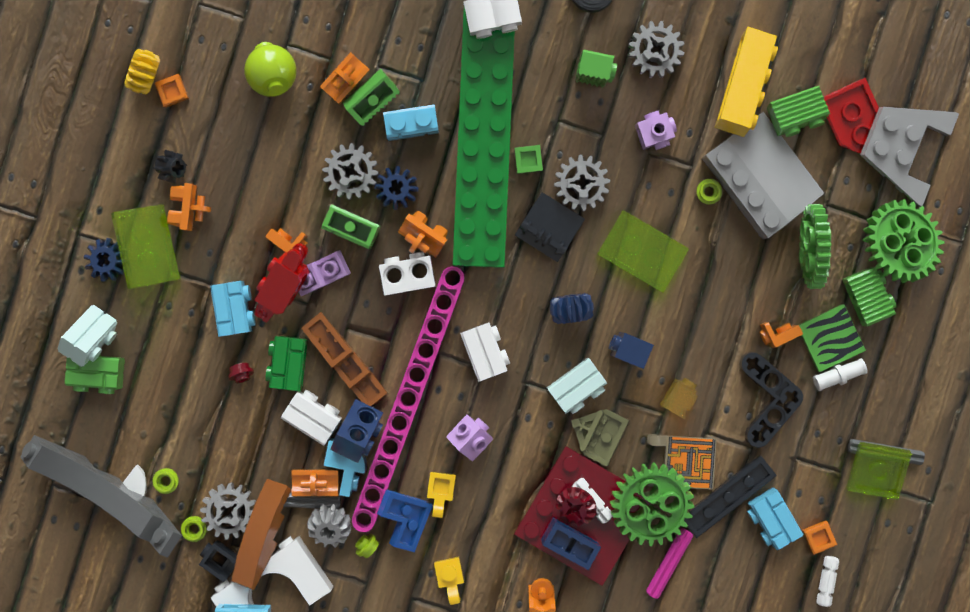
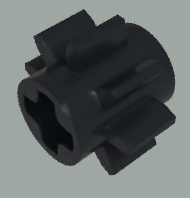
(170, 166)

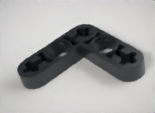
(777, 392)

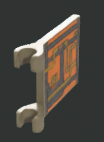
(690, 457)

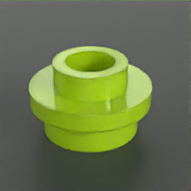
(717, 191)
(158, 484)
(188, 534)
(366, 545)

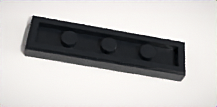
(729, 495)

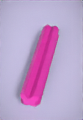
(669, 563)

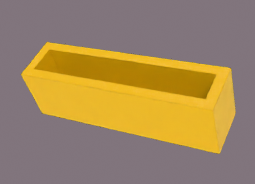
(746, 82)

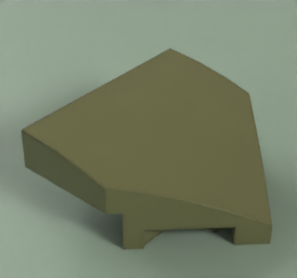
(600, 434)

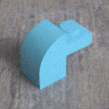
(349, 480)

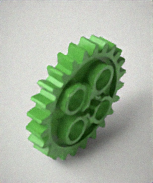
(815, 246)
(922, 253)
(665, 485)

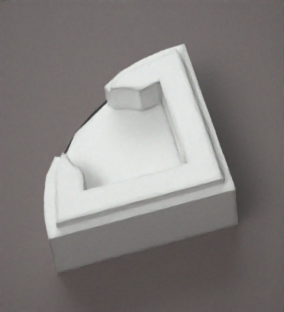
(136, 481)

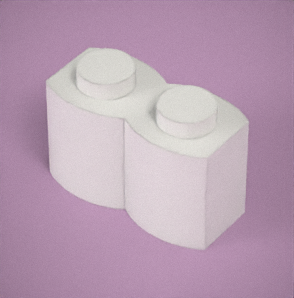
(492, 15)

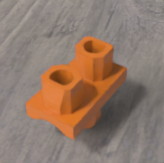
(345, 78)
(185, 217)
(421, 235)
(315, 482)
(541, 596)

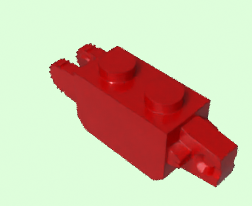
(282, 283)

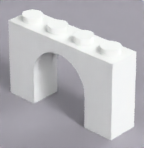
(290, 560)

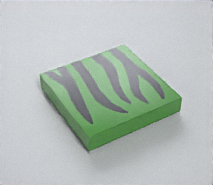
(831, 338)

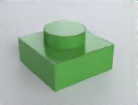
(528, 159)

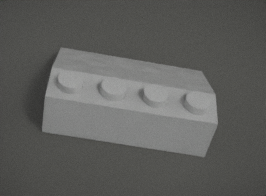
(763, 177)

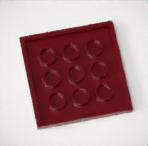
(564, 473)

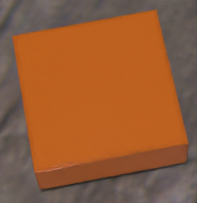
(171, 90)
(819, 537)

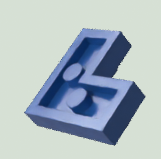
(410, 517)

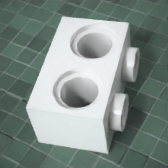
(408, 280)

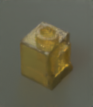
(680, 397)

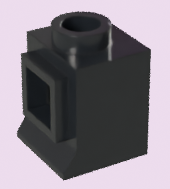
(213, 566)

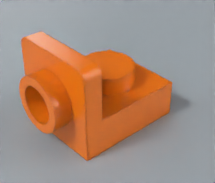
(282, 239)
(784, 334)

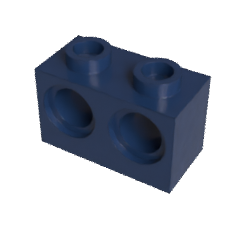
(630, 349)
(356, 431)
(570, 543)

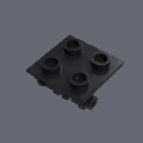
(549, 227)

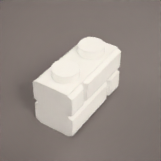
(484, 351)
(312, 417)

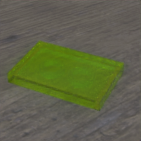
(145, 246)
(642, 251)

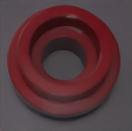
(240, 373)

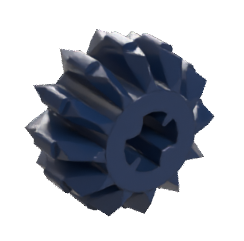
(387, 186)
(97, 261)
(571, 308)

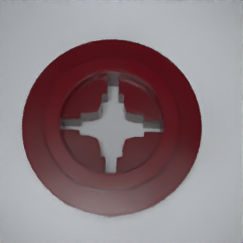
(576, 496)

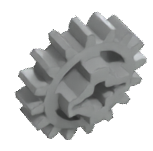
(651, 40)
(581, 170)
(345, 182)
(222, 503)

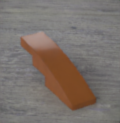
(344, 360)
(258, 537)

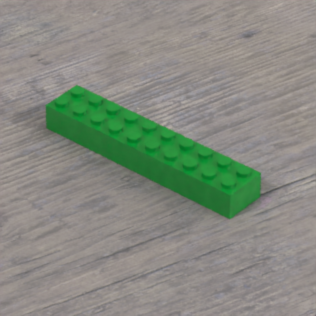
(483, 149)

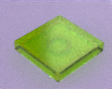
(879, 470)

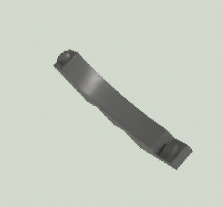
(105, 490)

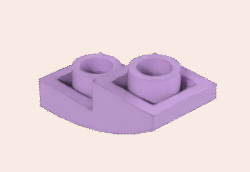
(324, 272)

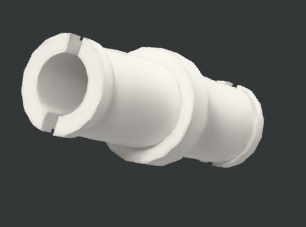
(840, 374)

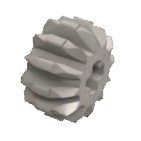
(329, 525)

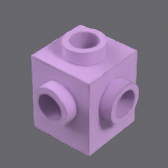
(647, 134)
(470, 437)

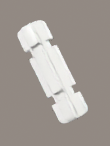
(604, 513)
(827, 581)

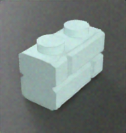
(87, 336)
(577, 386)

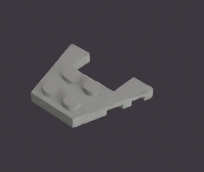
(895, 142)

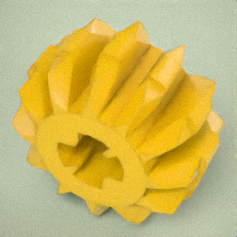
(142, 71)

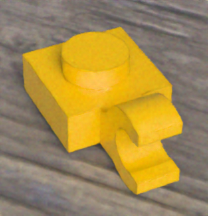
(440, 489)
(449, 575)

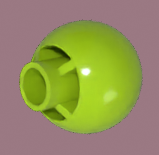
(270, 70)

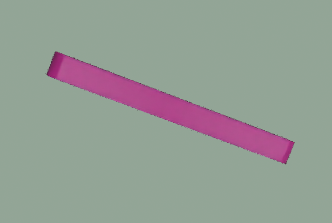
(407, 411)

